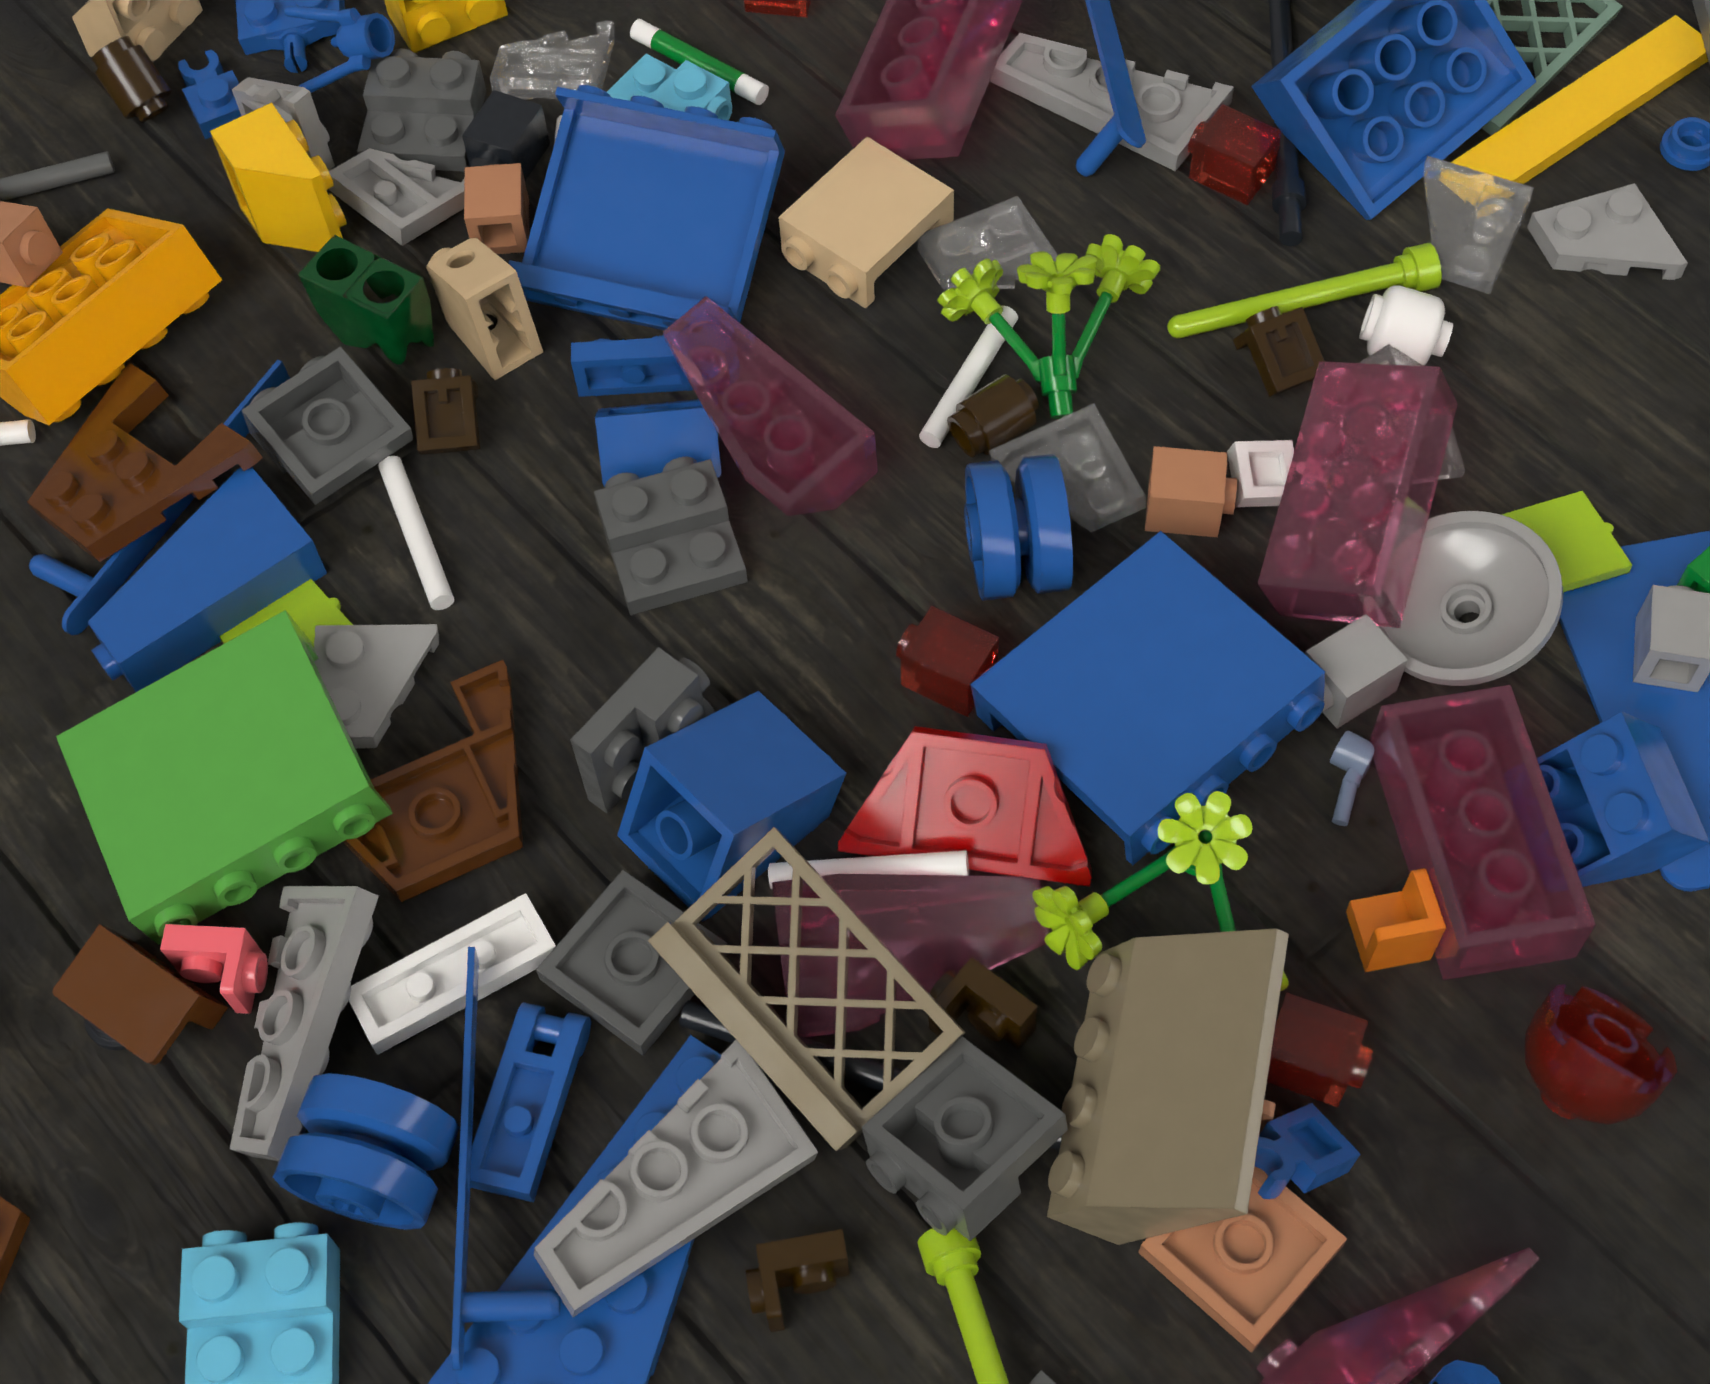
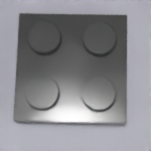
(614, 970)

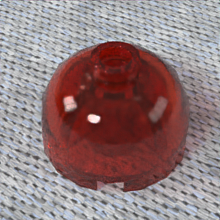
(1594, 1058)

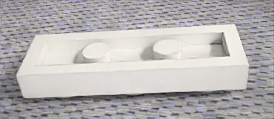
(434, 979)

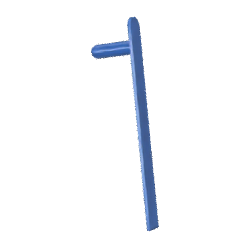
(1126, 119)
(96, 591)
(485, 1305)

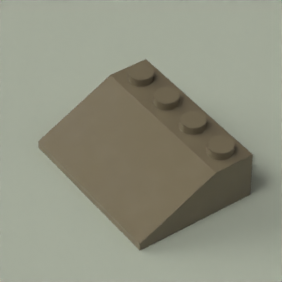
(1168, 1084)

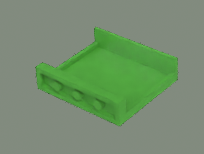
(220, 778)

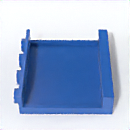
(649, 209)
(1152, 691)

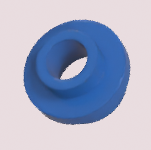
(1687, 144)

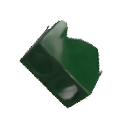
(357, 320)

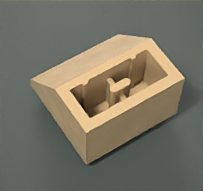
(146, 22)

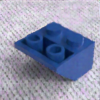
(1621, 800)

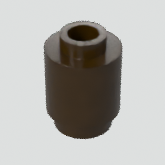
(131, 79)
(993, 415)

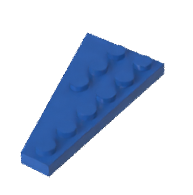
(624, 1331)

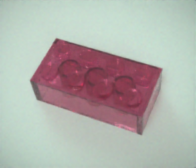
(925, 74)
(1359, 493)
(1483, 829)

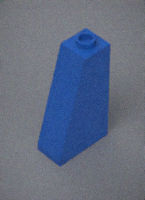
(204, 581)

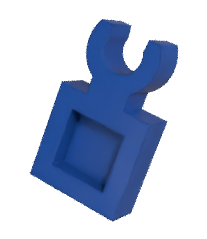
(210, 93)
(1302, 1149)

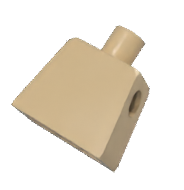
(478, 282)

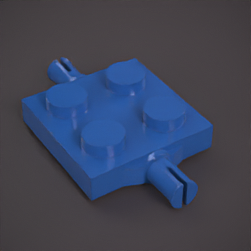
(266, 27)

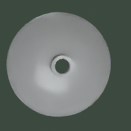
(1485, 568)

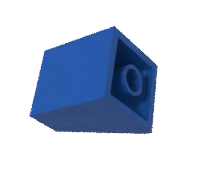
(720, 790)

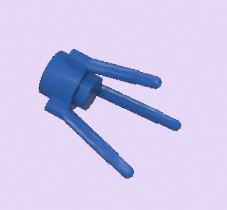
(358, 38)

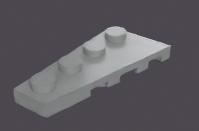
(1076, 89)
(298, 1020)
(692, 1170)

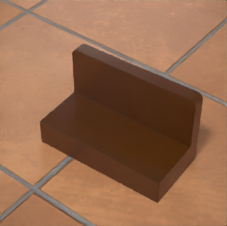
(134, 995)

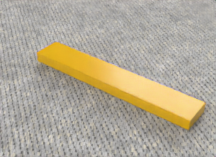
(1590, 104)

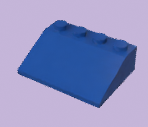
(1391, 89)

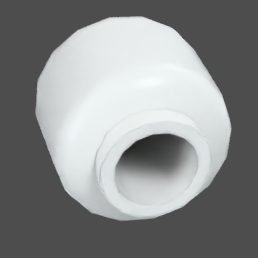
(1407, 322)

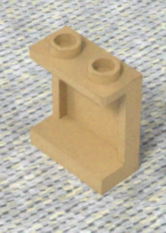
(862, 219)

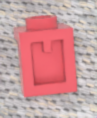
(214, 952)

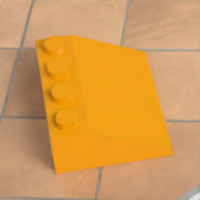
(96, 309)

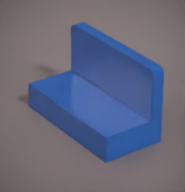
(651, 435)

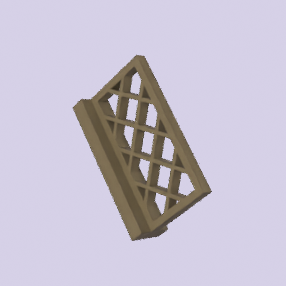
(762, 1030)

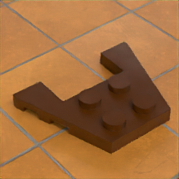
(115, 487)
(453, 804)

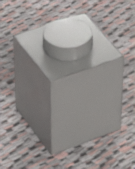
(1673, 638)
(1358, 668)

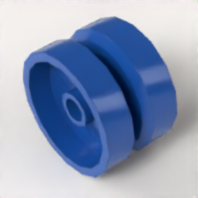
(1026, 526)
(367, 1151)

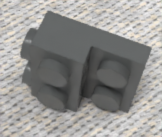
(422, 107)
(326, 425)
(669, 534)
(648, 707)
(961, 1139)

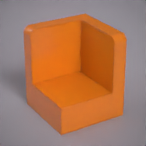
(1397, 925)

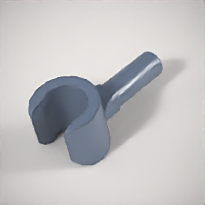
(1355, 757)

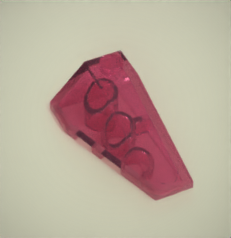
(773, 419)
(922, 920)
(1399, 1337)

